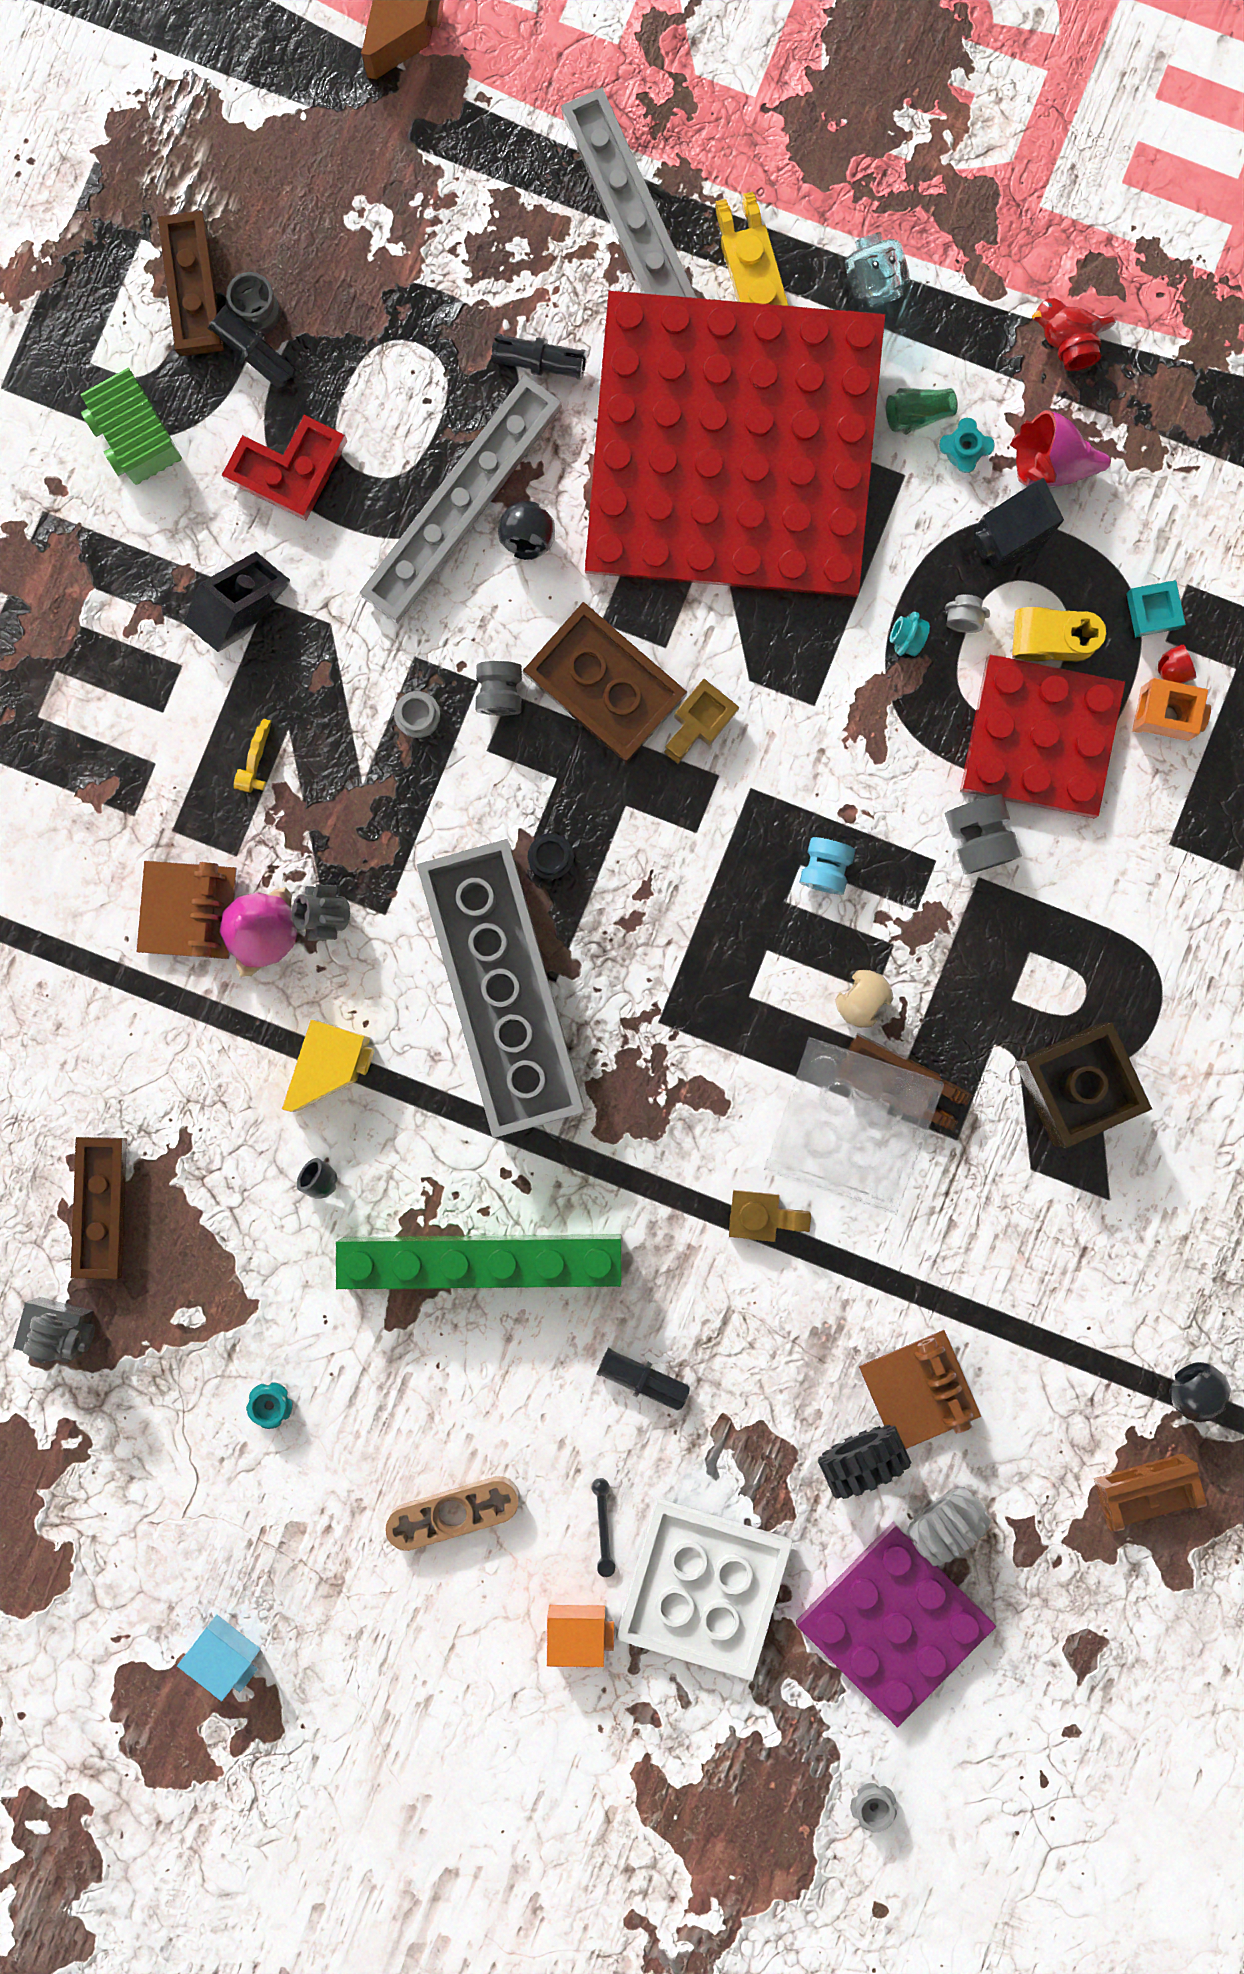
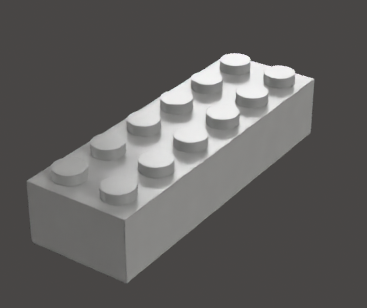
(500, 988)

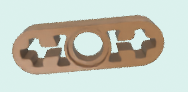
(416, 1512)

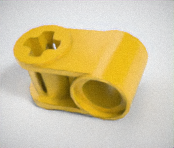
(1047, 634)

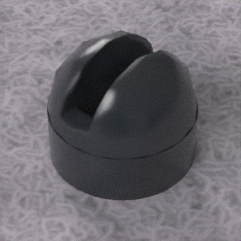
(317, 1179)

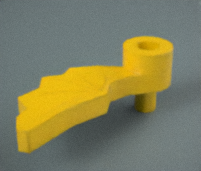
(247, 779)

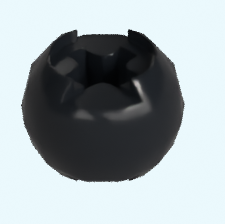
(526, 530)
(1200, 1392)

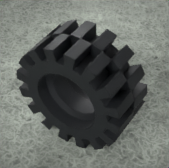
(864, 1461)

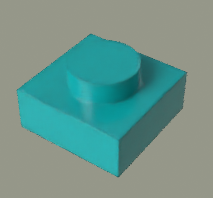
(1155, 608)

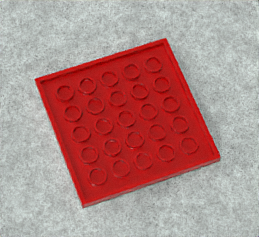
(734, 443)

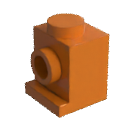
(1185, 699)

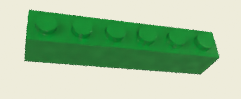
(478, 1261)

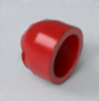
(1177, 665)

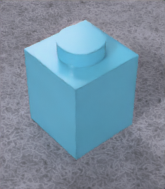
(220, 1659)

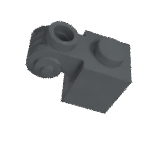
(54, 1330)

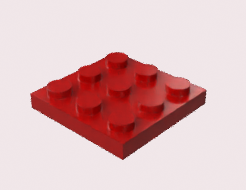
(1042, 736)

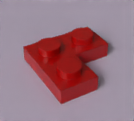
(289, 479)

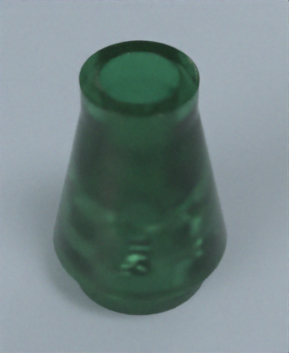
(917, 407)

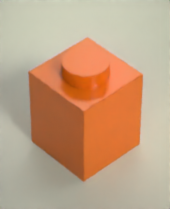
(578, 1635)

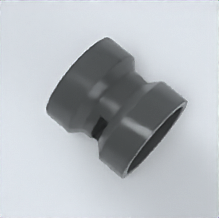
(249, 293)
(498, 688)

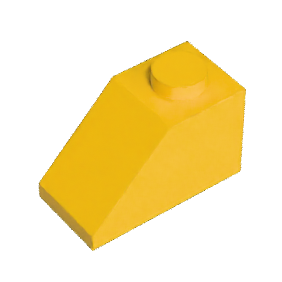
(326, 1064)

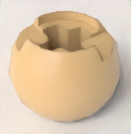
(864, 998)

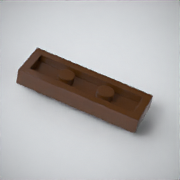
(189, 282)
(98, 1207)

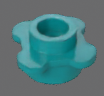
(963, 458)

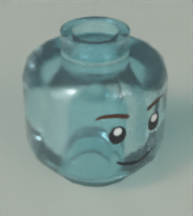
(877, 270)

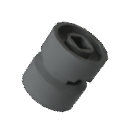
(986, 851)

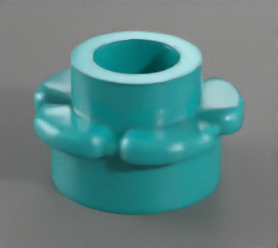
(909, 634)
(266, 1417)

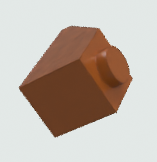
(398, 32)

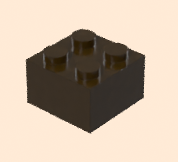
(1083, 1085)

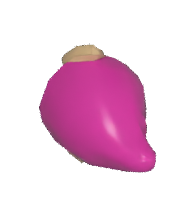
(259, 929)

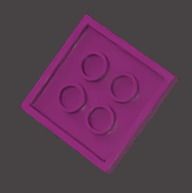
(895, 1624)

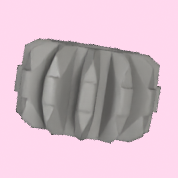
(949, 1526)

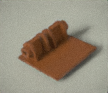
(184, 908)
(921, 1390)

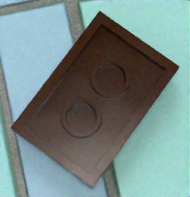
(604, 682)

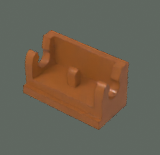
(1149, 1491)

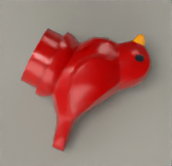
(1072, 332)

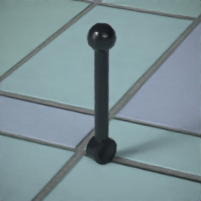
(605, 1565)

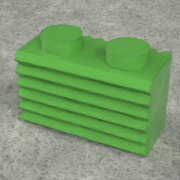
(130, 426)

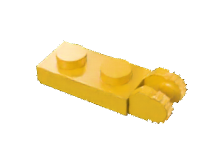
(750, 255)

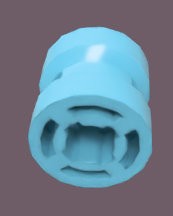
(825, 874)

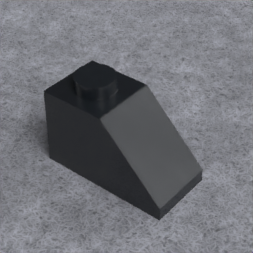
(1018, 525)
(234, 600)

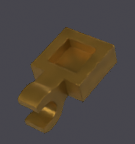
(702, 717)
(757, 1216)

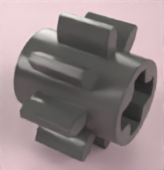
(320, 912)

